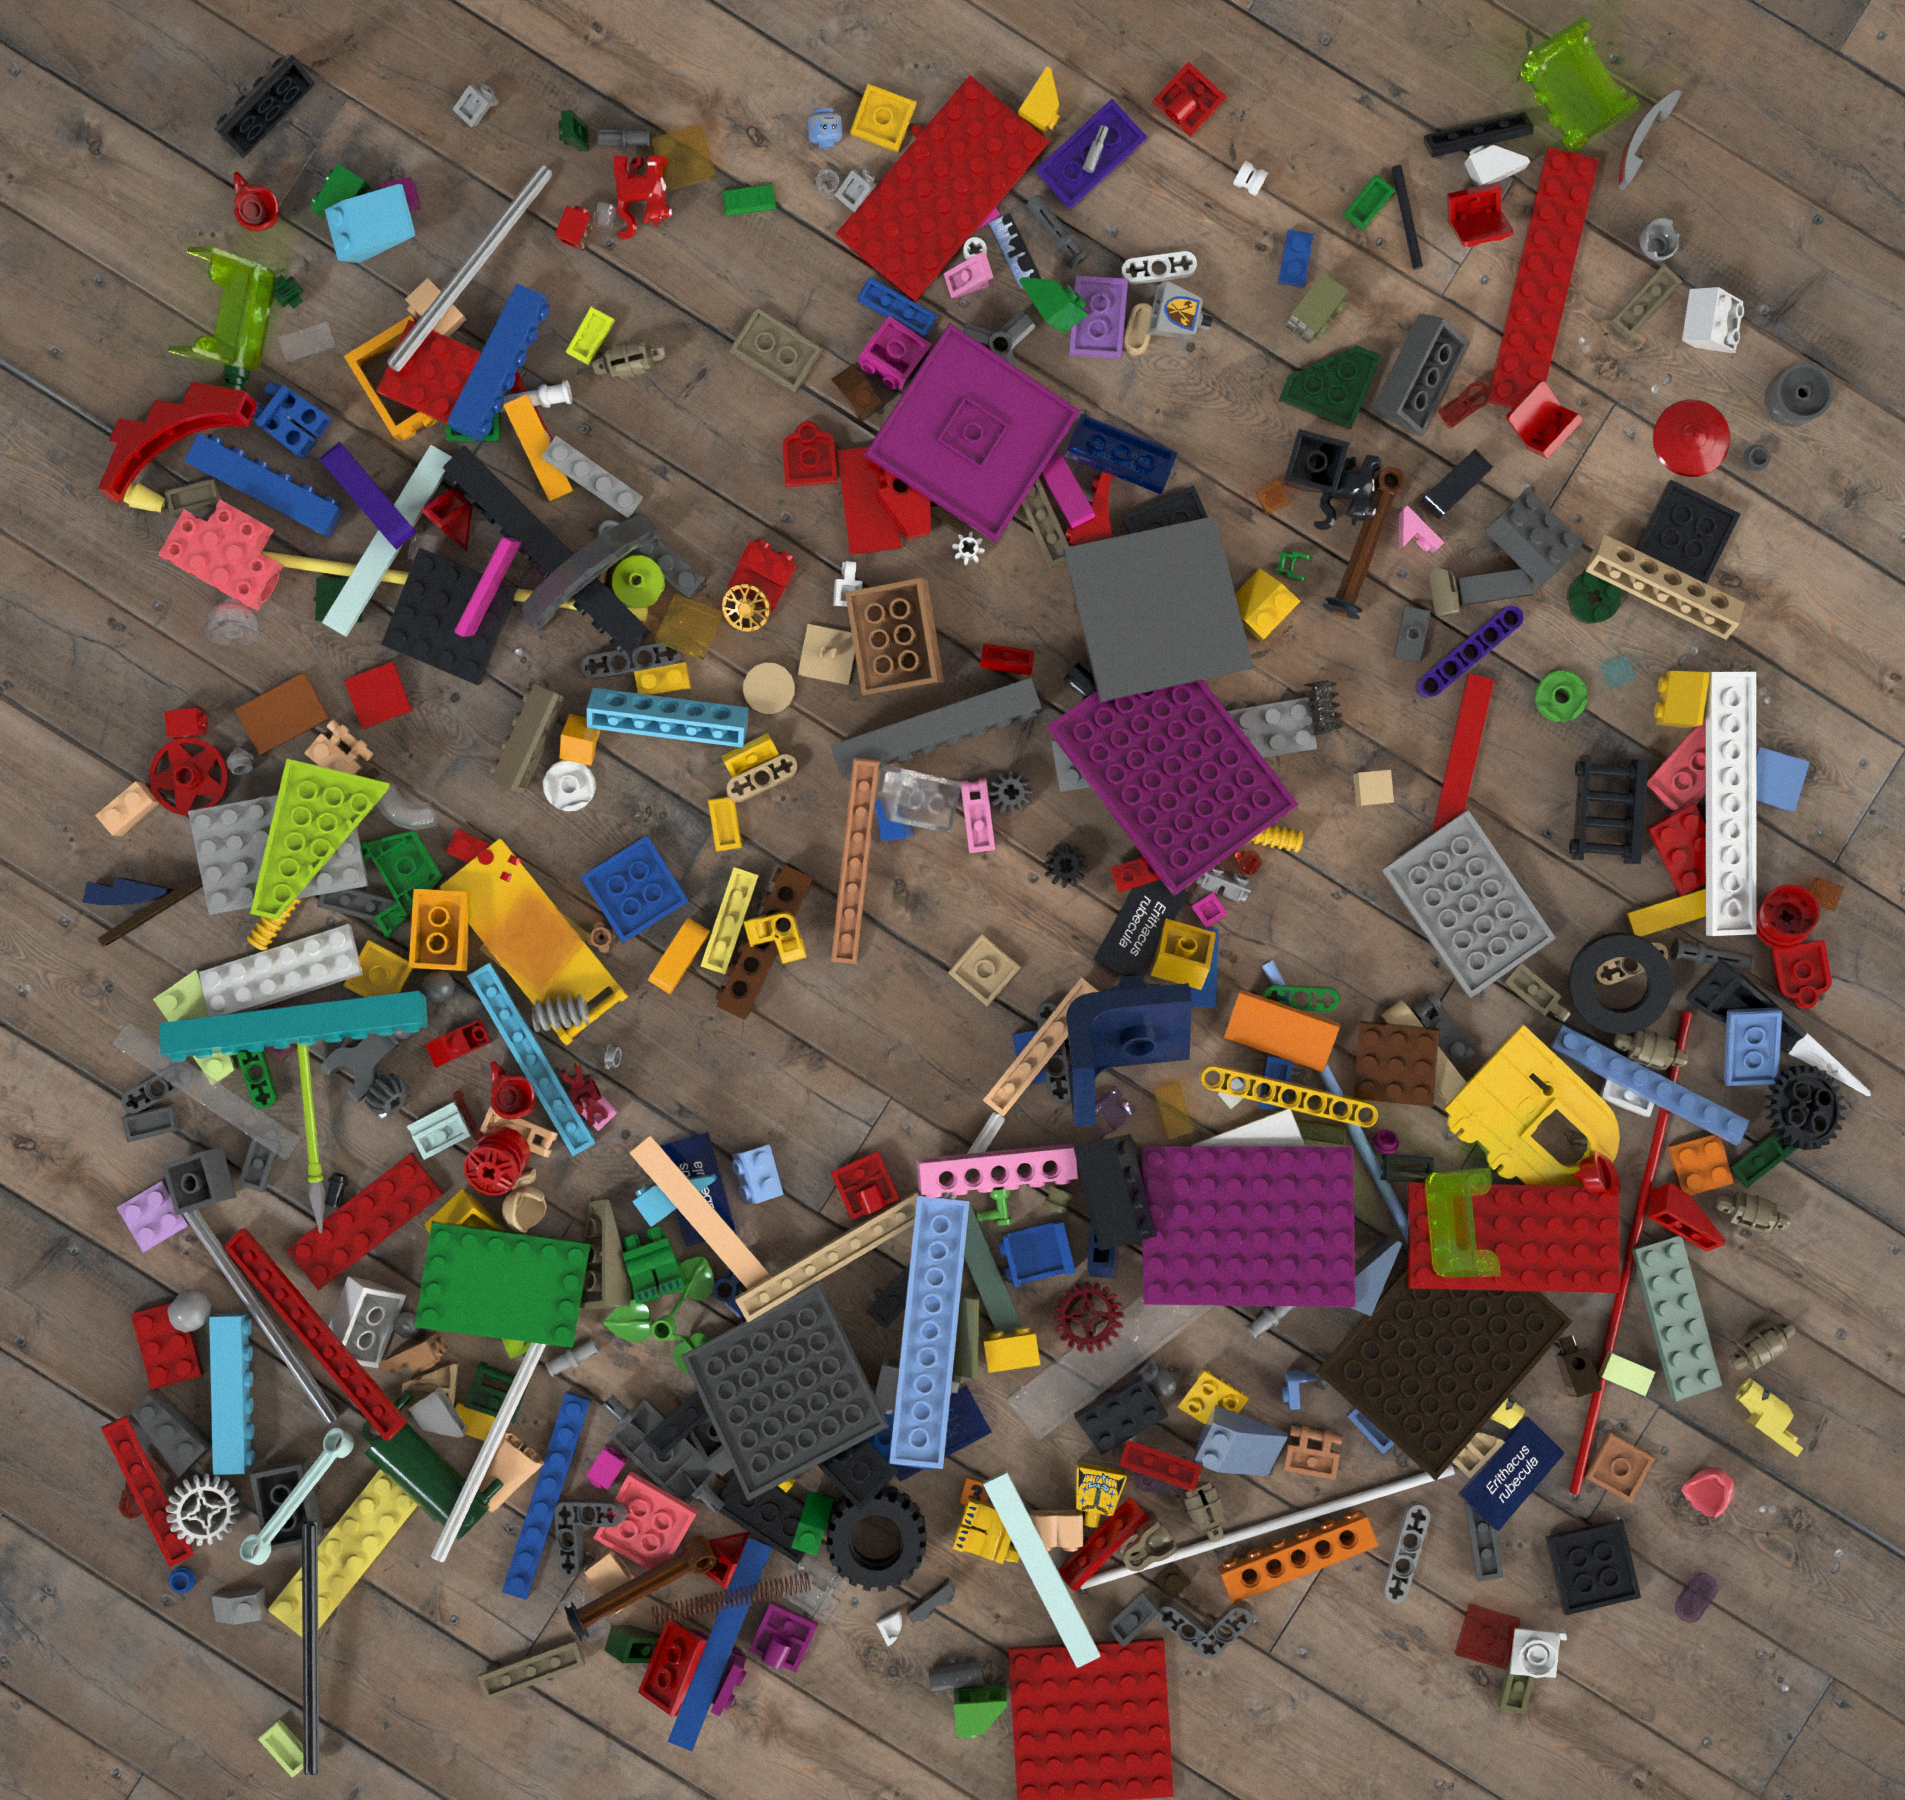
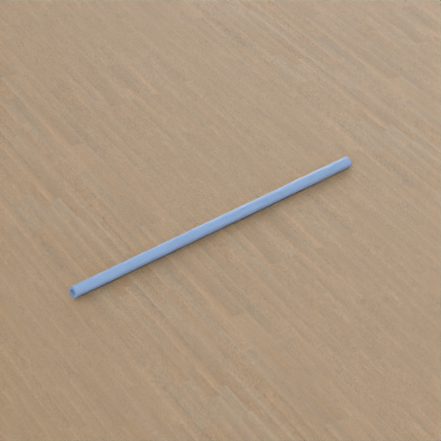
(1354, 1130)

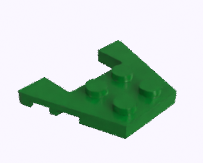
(404, 867)

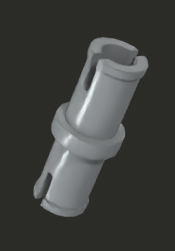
(1268, 1319)
(572, 1357)

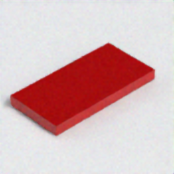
(867, 521)

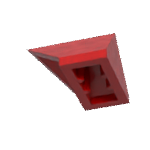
(452, 515)
(727, 1553)

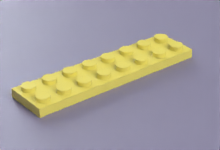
(348, 1550)

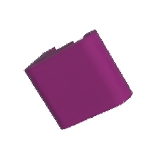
(732, 1676)

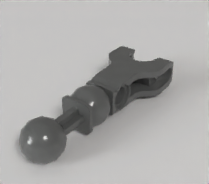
(374, 1050)

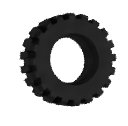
(883, 1571)

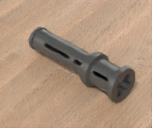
(1067, 240)
(1700, 953)

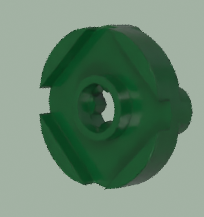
(1580, 603)

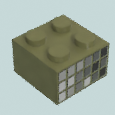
(1319, 304)

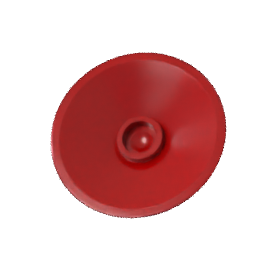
(1691, 438)

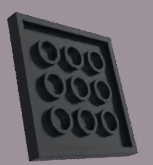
(431, 609)

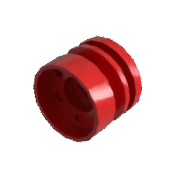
(1794, 906)
(497, 1160)

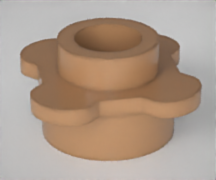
(609, 935)

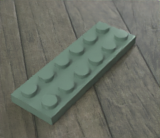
(1676, 1317)

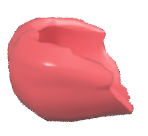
(1709, 1491)

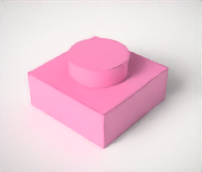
(599, 1121)

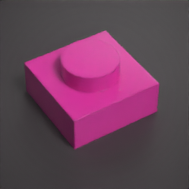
(1209, 910)

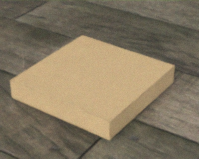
(984, 970)

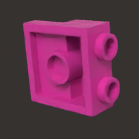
(893, 354)

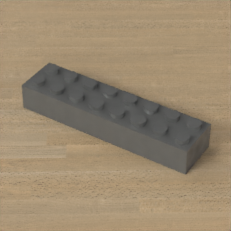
(941, 727)

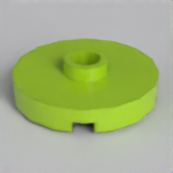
(651, 581)

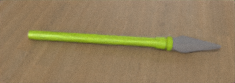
(316, 1189)

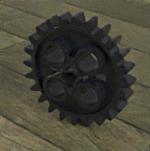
(1805, 1107)

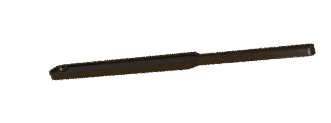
(168, 900)

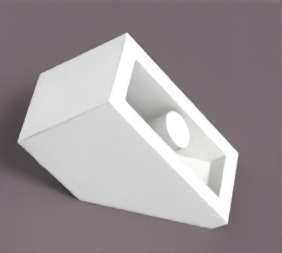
(1493, 164)

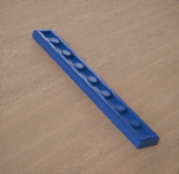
(718, 1647)

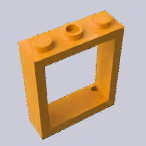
(368, 352)

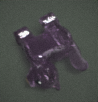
(1112, 1112)

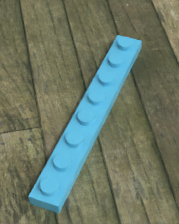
(531, 1058)

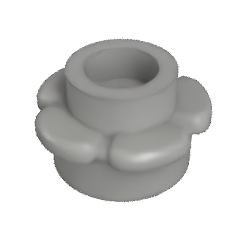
(610, 1056)

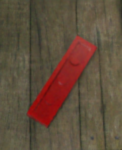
(1102, 1544)

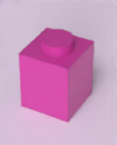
(606, 1467)

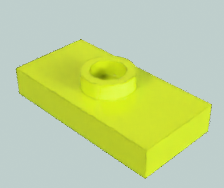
(590, 336)

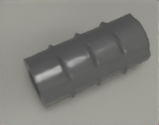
(956, 1676)

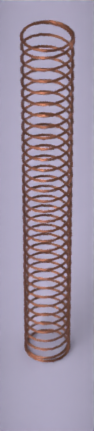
(731, 1605)

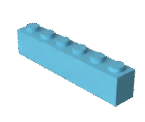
(231, 1393)

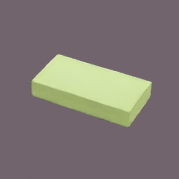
(1626, 1373)
(284, 1747)

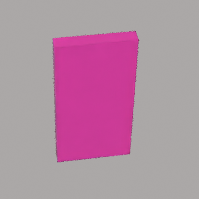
(487, 587)

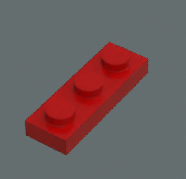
(1160, 1465)

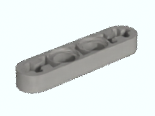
(1410, 1553)

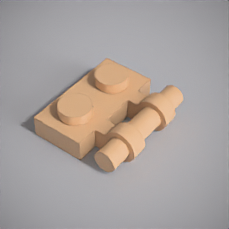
(328, 754)

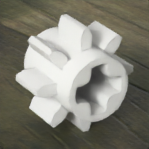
(969, 541)

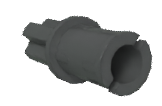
(623, 137)

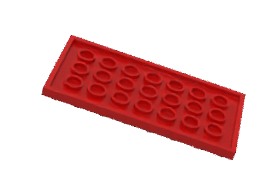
(942, 188)
(1540, 1234)

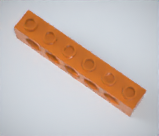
(1311, 1561)

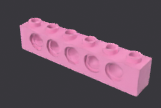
(931, 1168)

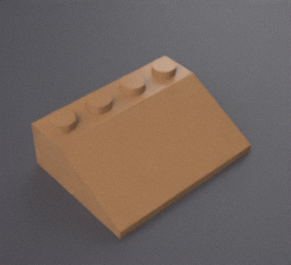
(894, 637)

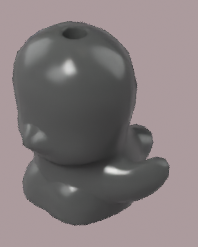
(1158, 1379)

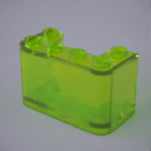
(1576, 87)

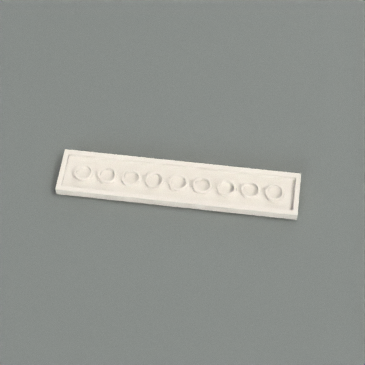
(1731, 804)

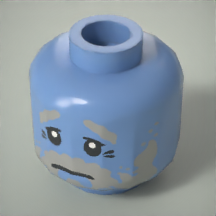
(824, 128)

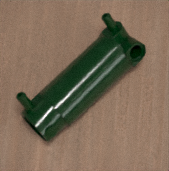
(425, 1473)

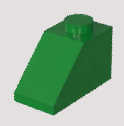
(812, 1523)

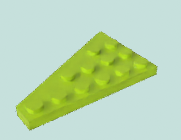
(309, 823)

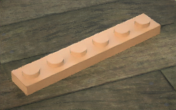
(1034, 1054)

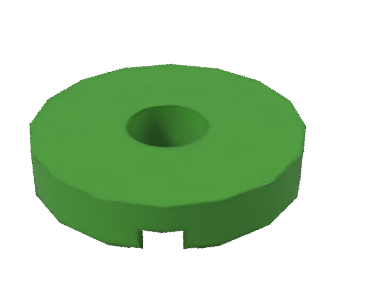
(1546, 700)

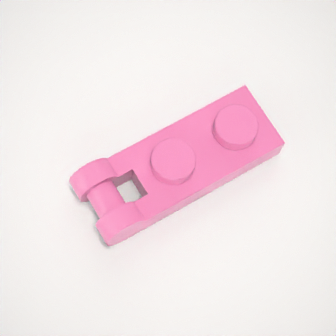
(977, 816)

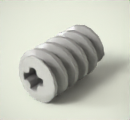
(560, 1013)

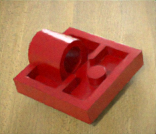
(1189, 99)
(865, 1185)

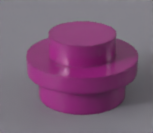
(1386, 1142)

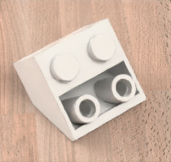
(1713, 320)

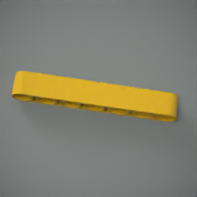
(1300, 1098)

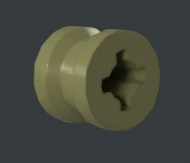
(1058, 1199)

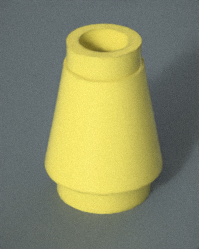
(143, 498)

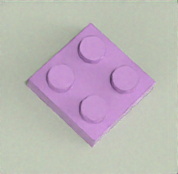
(152, 1216)

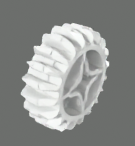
(193, 1511)

